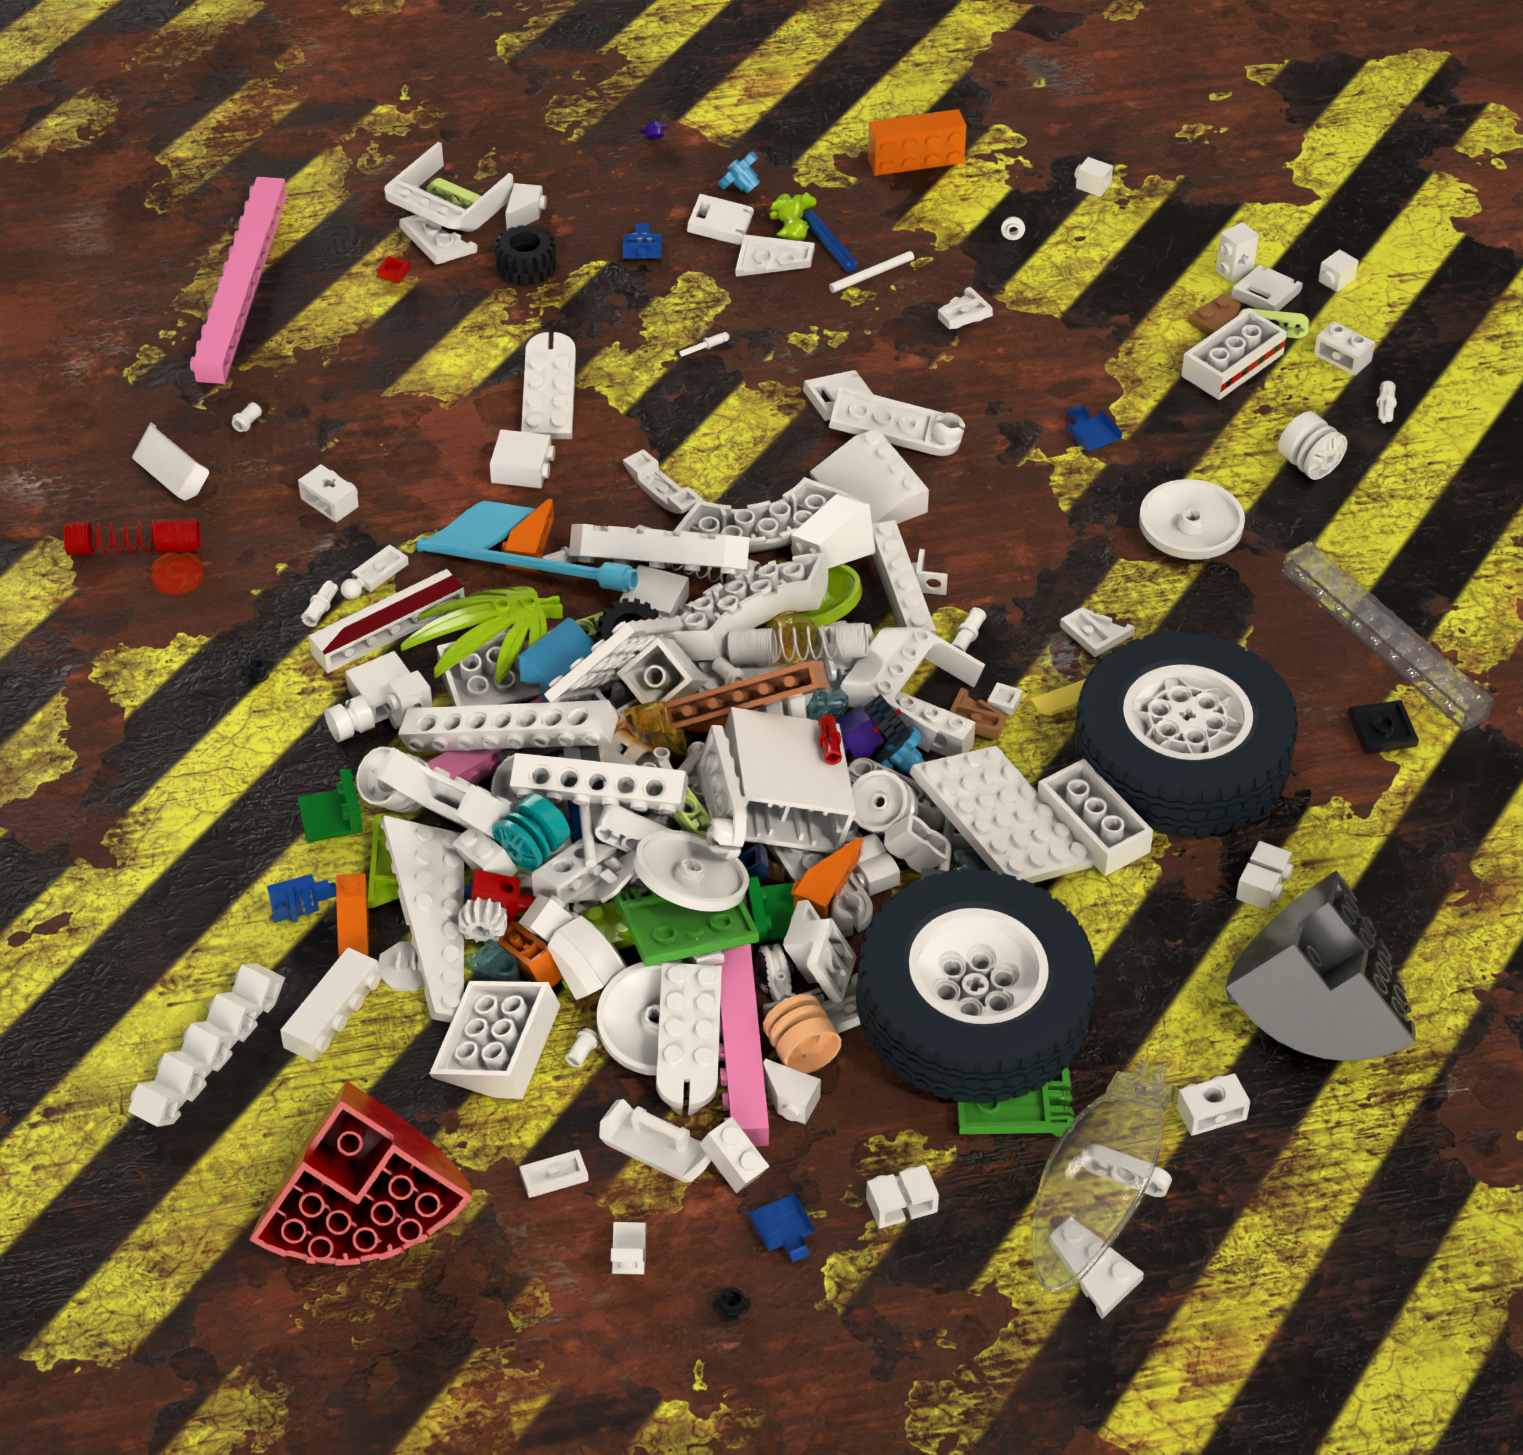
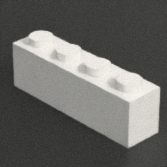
(330, 1004)

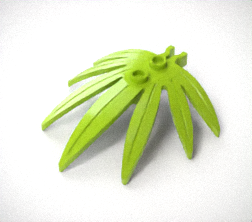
(496, 611)

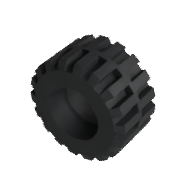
(525, 255)
(622, 612)

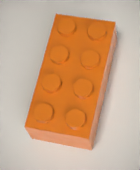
(916, 142)

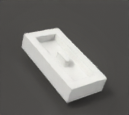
(553, 1173)

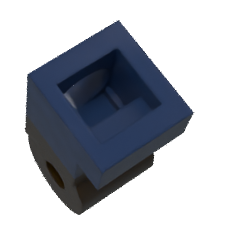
(760, 866)

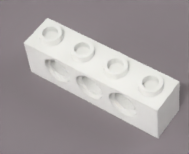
(955, 731)

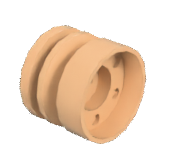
(802, 1033)

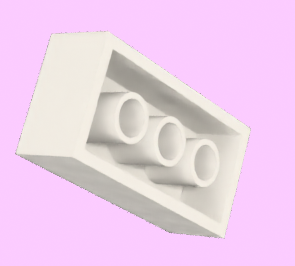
(1096, 816)

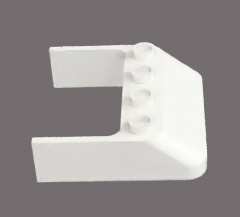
(405, 193)
(891, 663)
(449, 798)

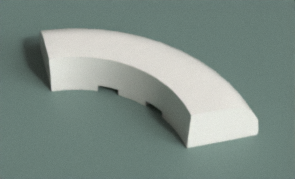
(765, 523)
(751, 602)

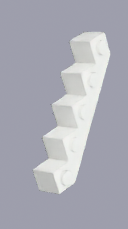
(659, 547)
(206, 1045)

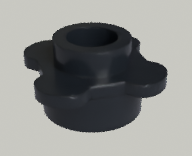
(258, 669)
(728, 1296)

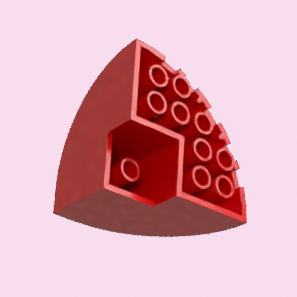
(360, 1188)

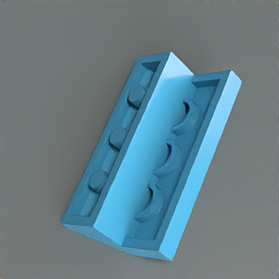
(554, 655)

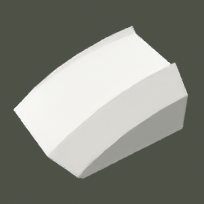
(584, 957)

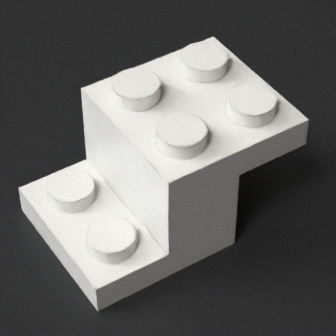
(819, 951)

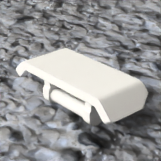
(169, 464)
(653, 1141)

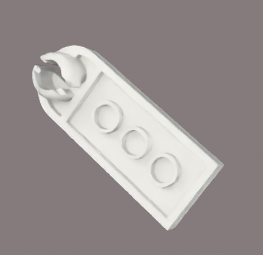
(549, 386)
(898, 422)
(722, 796)
(849, 908)
(688, 1034)

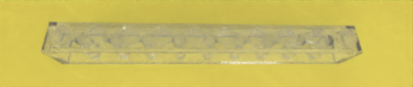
(1388, 636)

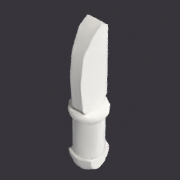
(707, 343)

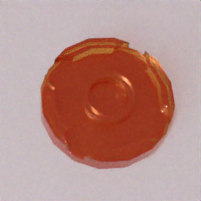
(177, 573)

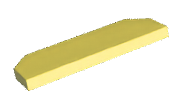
(1058, 699)

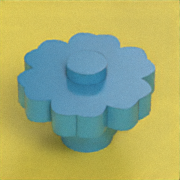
(741, 174)
(904, 754)

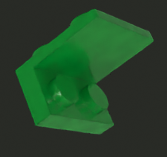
(332, 812)
(770, 909)

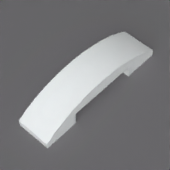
(657, 485)

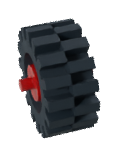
(887, 720)

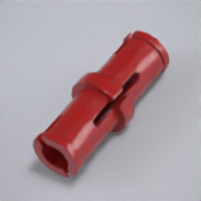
(831, 749)

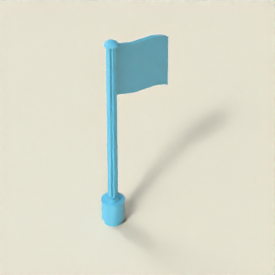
(491, 522)

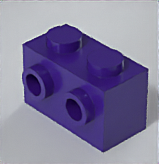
(858, 733)

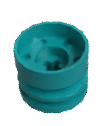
(531, 831)

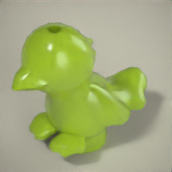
(790, 212)

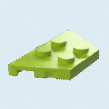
(382, 882)

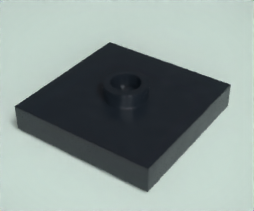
(1383, 726)

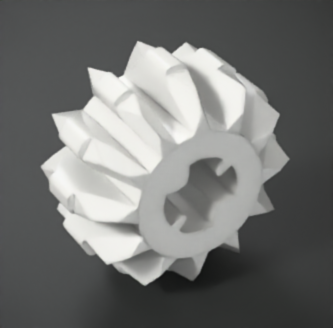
(482, 920)

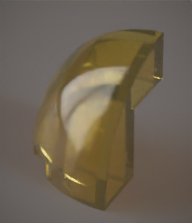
(652, 728)

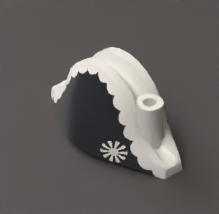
(774, 972)

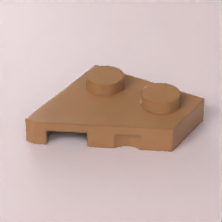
(1215, 314)
(988, 721)

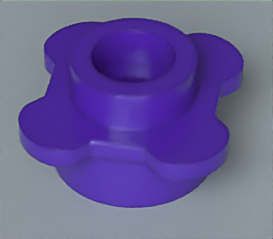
(653, 130)

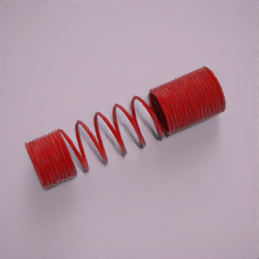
(167, 537)

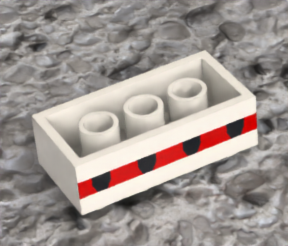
(1233, 354)

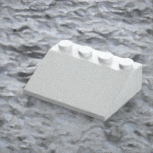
(875, 474)
(474, 678)
(497, 1037)

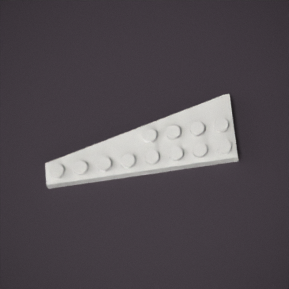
(431, 896)

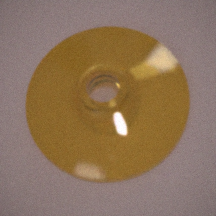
(786, 621)

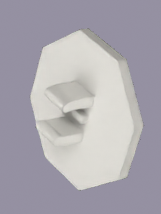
(615, 877)
(400, 969)

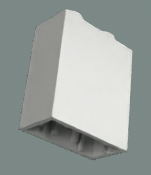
(787, 784)

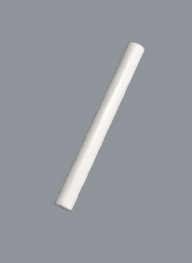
(870, 272)

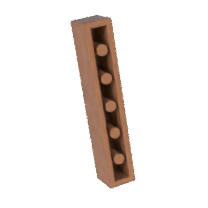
(747, 694)

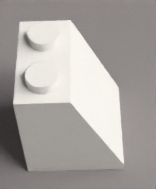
(839, 529)
(662, 673)

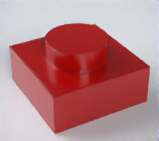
(393, 269)

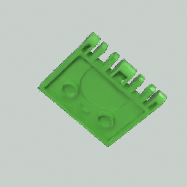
(673, 932)
(1023, 1114)

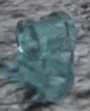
(827, 703)
(494, 963)

